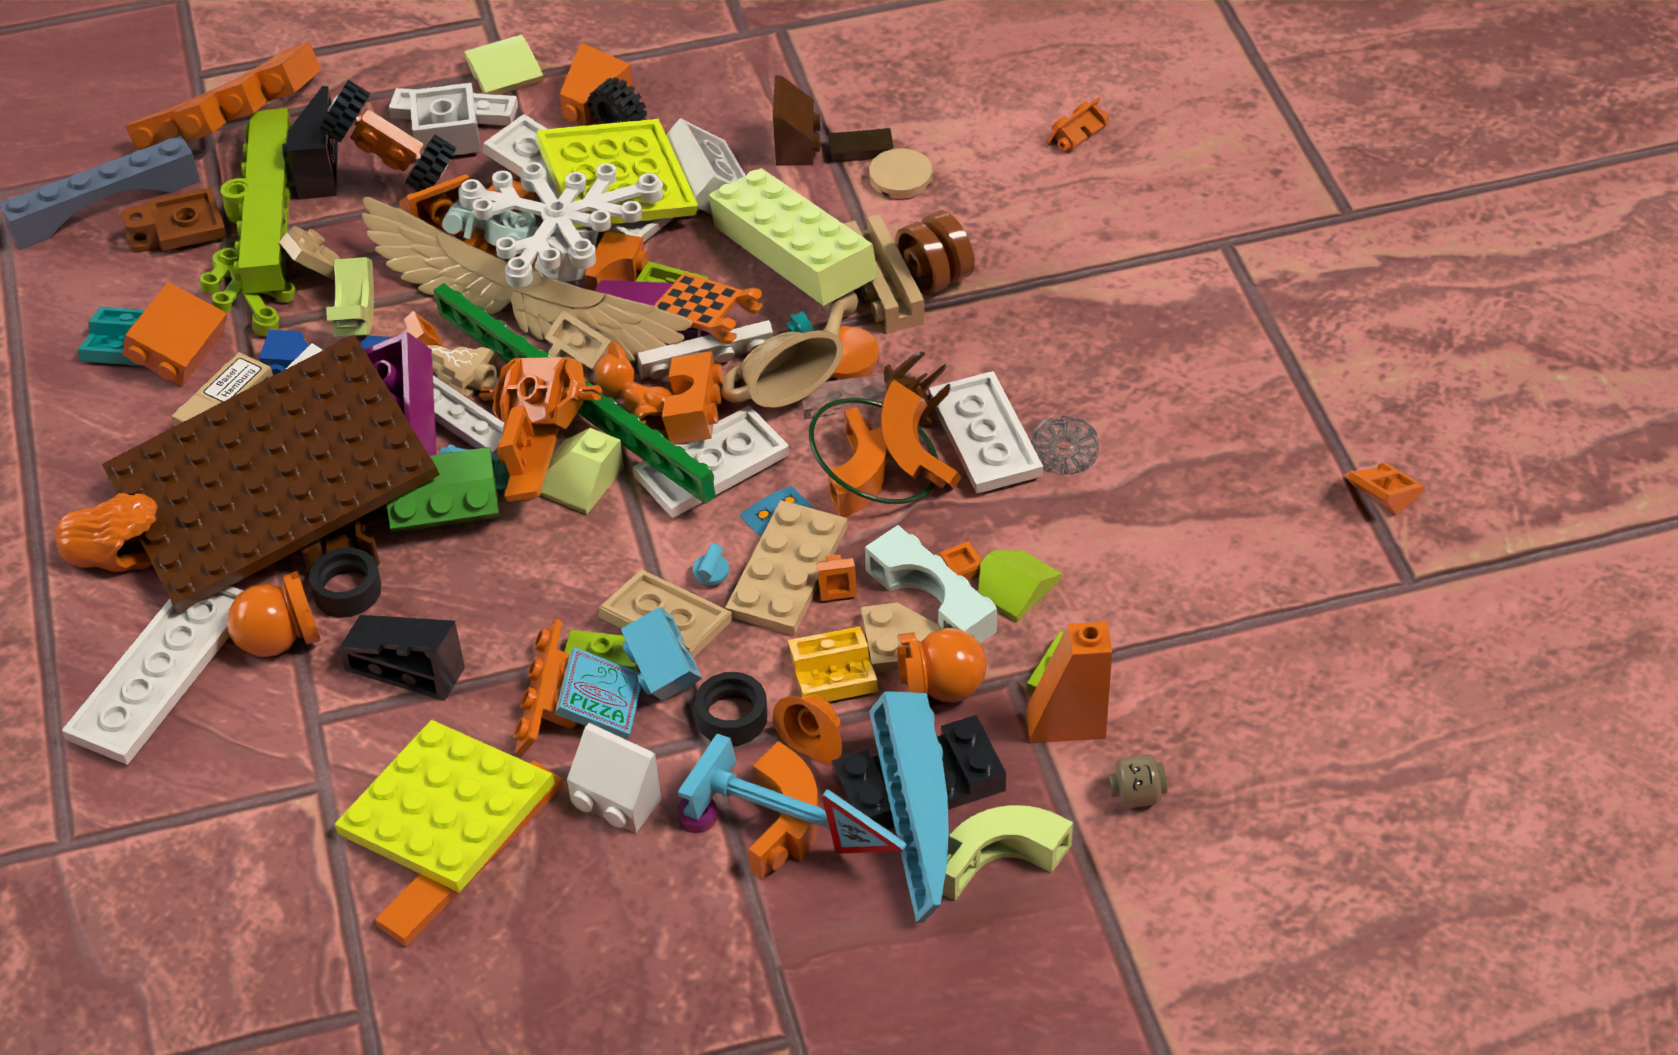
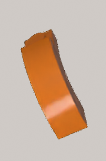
(787, 774)

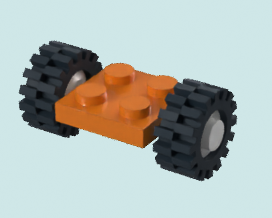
(385, 139)

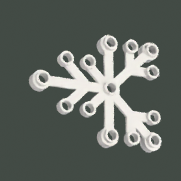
(556, 214)

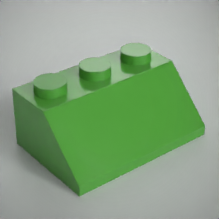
(458, 495)

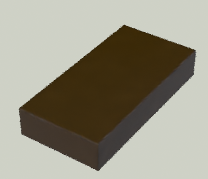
(859, 144)

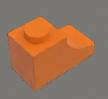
(617, 258)

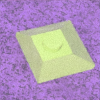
(583, 470)

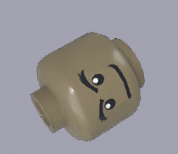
(1138, 781)

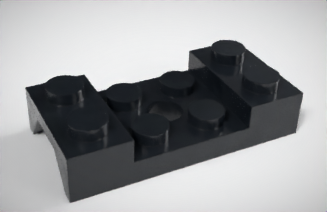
(969, 767)

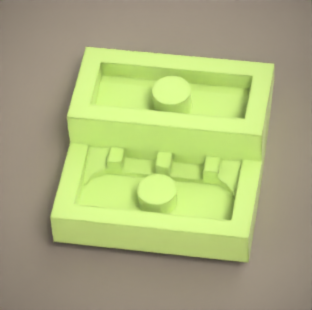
(504, 66)

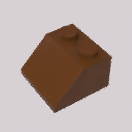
(794, 125)

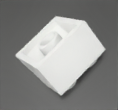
(448, 114)
(614, 779)

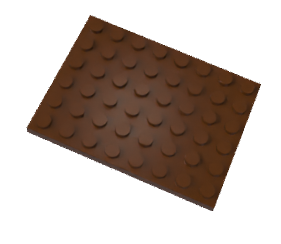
(271, 471)

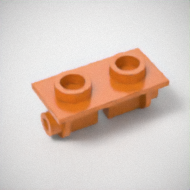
(1086, 117)

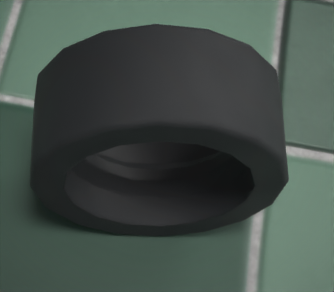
(352, 601)
(731, 685)

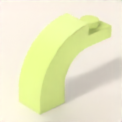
(353, 297)
(1005, 833)

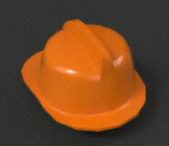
(809, 727)

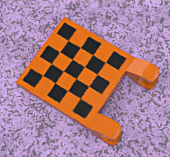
(708, 303)

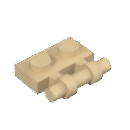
(577, 340)

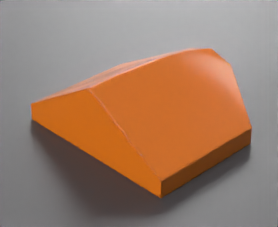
(1386, 486)

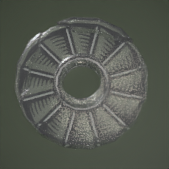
(1069, 459)

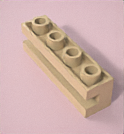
(894, 293)

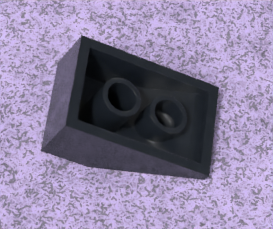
(312, 152)

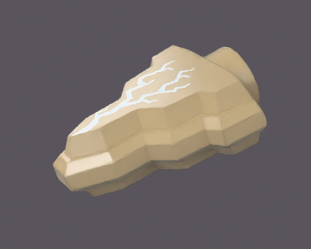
(465, 368)

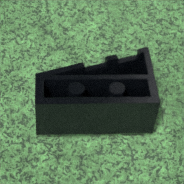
(405, 653)

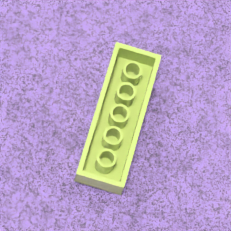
(793, 236)

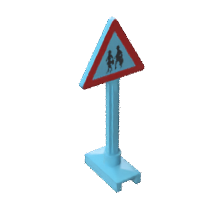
(848, 827)

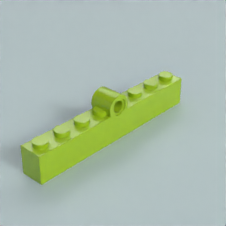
(261, 203)

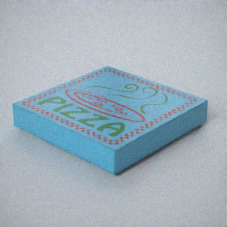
(599, 693)

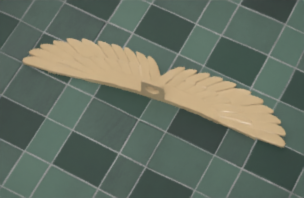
(436, 258)

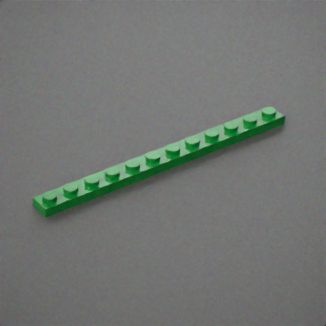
(603, 413)

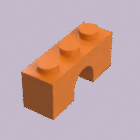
(696, 391)

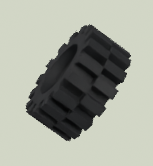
(616, 103)

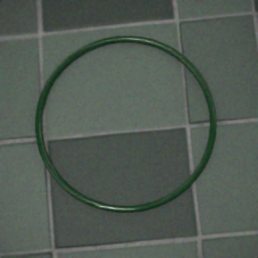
(844, 484)

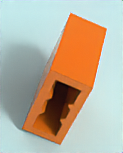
(174, 334)

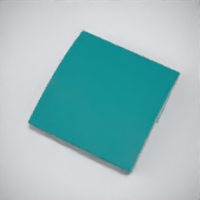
(108, 335)

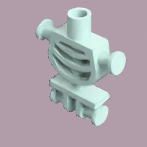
(505, 224)

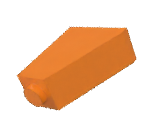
(587, 73)

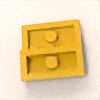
(833, 664)

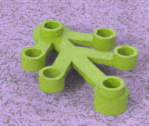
(263, 316)

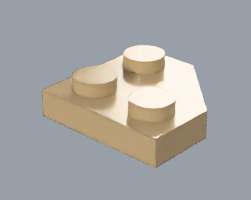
(308, 250)
(881, 628)

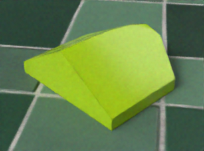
(1015, 581)

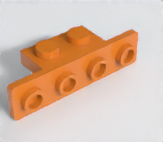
(526, 453)
(542, 695)

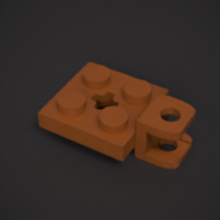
(164, 222)

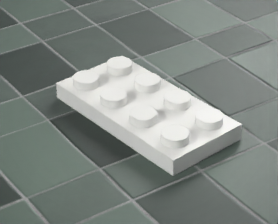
(986, 433)
(737, 450)

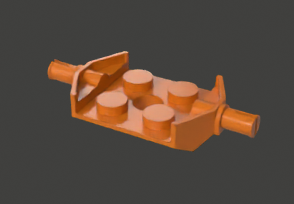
(557, 391)

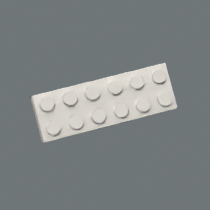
(517, 146)
(151, 677)

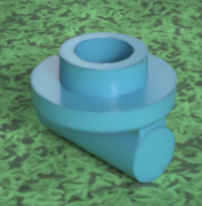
(712, 567)

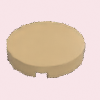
(900, 173)

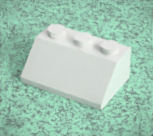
(704, 160)

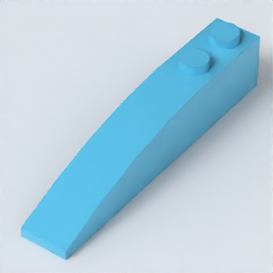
(915, 792)

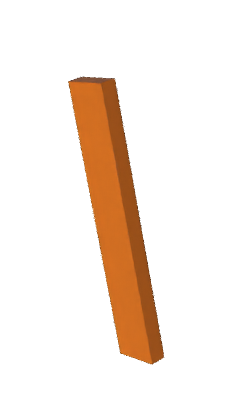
(427, 898)

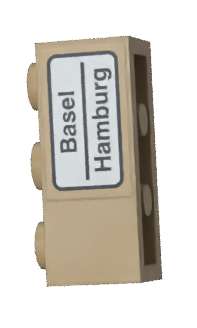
(231, 380)

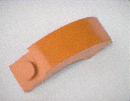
(900, 431)
(864, 470)

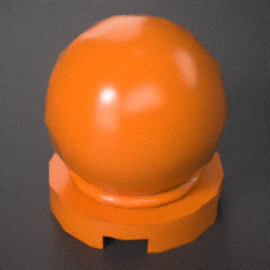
(270, 618)
(943, 665)

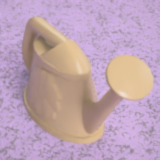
(791, 362)

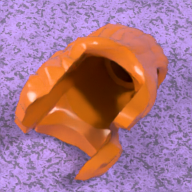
(96, 534)

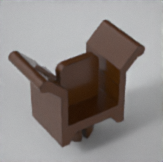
(341, 538)

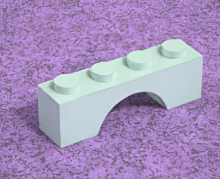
(902, 562)

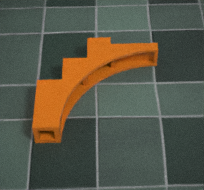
(238, 98)

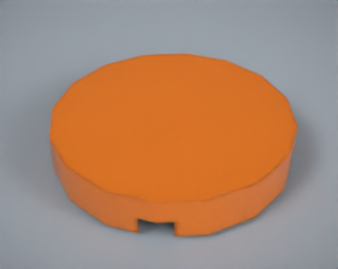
(858, 355)

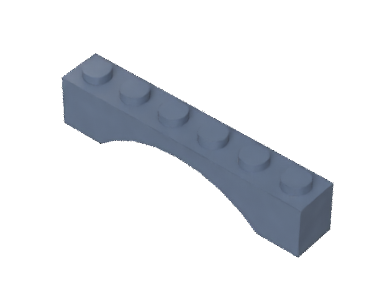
(41, 212)

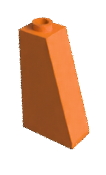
(1074, 687)

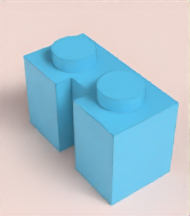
(660, 654)

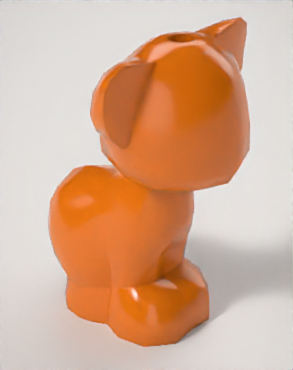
(616, 380)

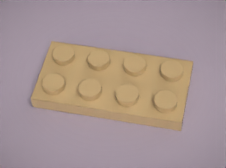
(784, 567)

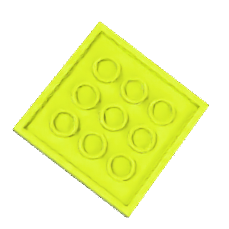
(634, 151)
(445, 805)

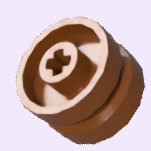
(936, 251)

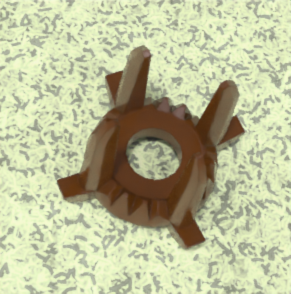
(916, 385)

